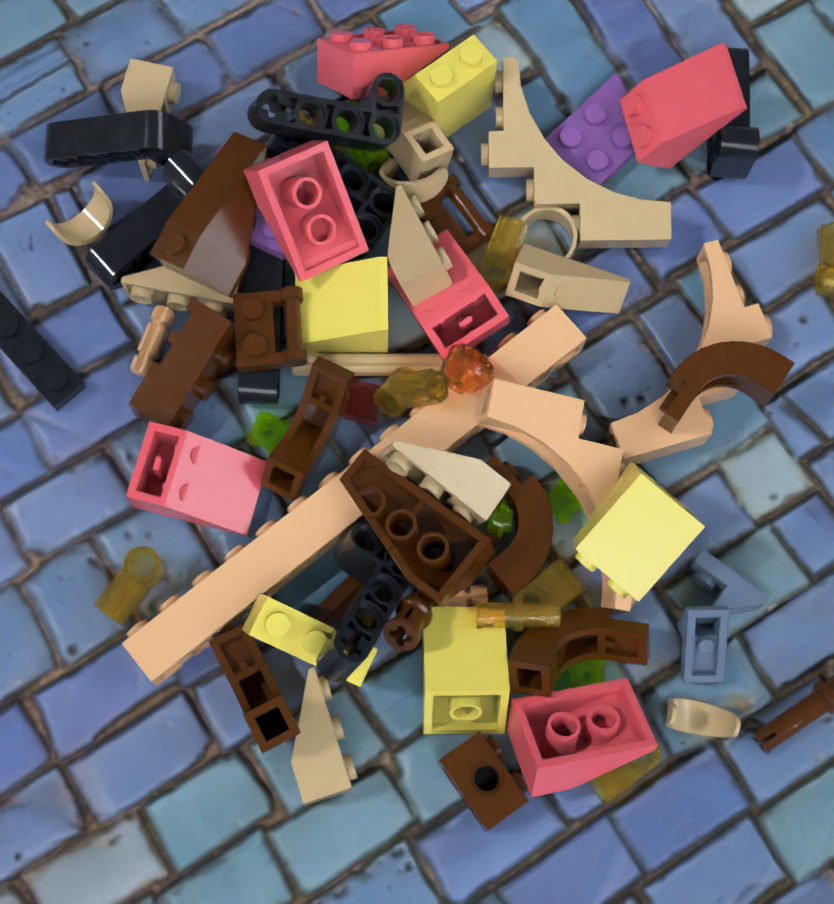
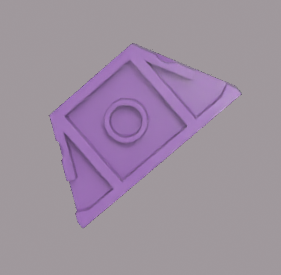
(596, 135)

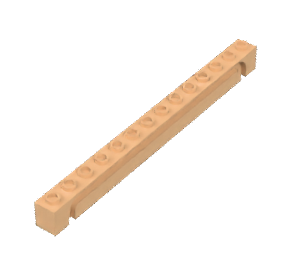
(326, 517)

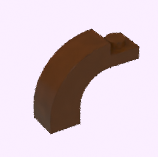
(728, 364)
(311, 430)
(533, 535)
(582, 635)
(255, 688)

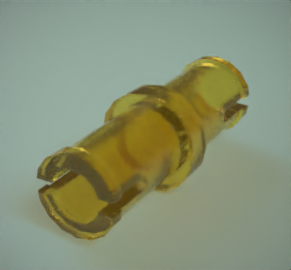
(517, 614)

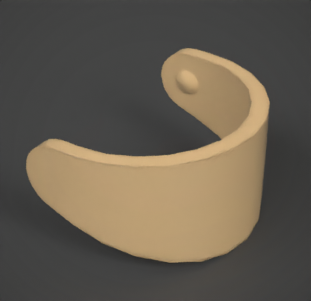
(423, 189)
(557, 215)
(89, 223)
(701, 718)

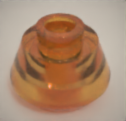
(467, 369)

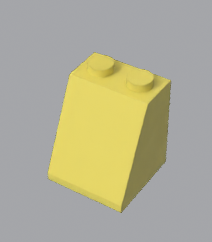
(454, 86)
(346, 308)
(635, 533)
(463, 674)

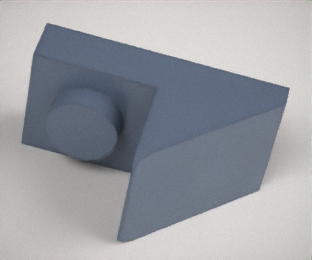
(731, 588)
(703, 643)

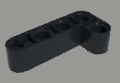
(325, 111)
(116, 139)
(736, 145)
(365, 193)
(129, 244)
(369, 610)

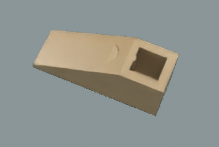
(149, 88)
(421, 144)
(411, 251)
(572, 285)
(175, 291)
(454, 480)
(316, 752)

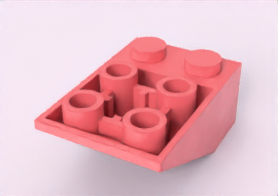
(353, 60)
(463, 311)
(195, 480)

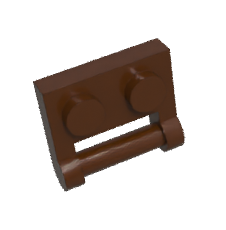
(441, 219)
(257, 332)

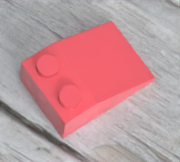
(682, 107)
(307, 208)
(577, 734)

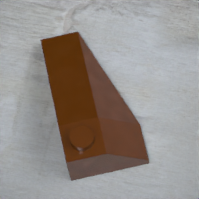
(214, 222)
(424, 538)

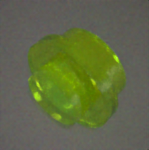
(500, 520)

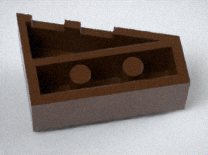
(187, 370)

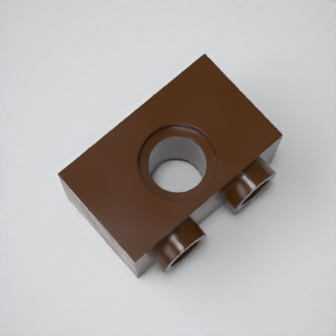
(486, 806)

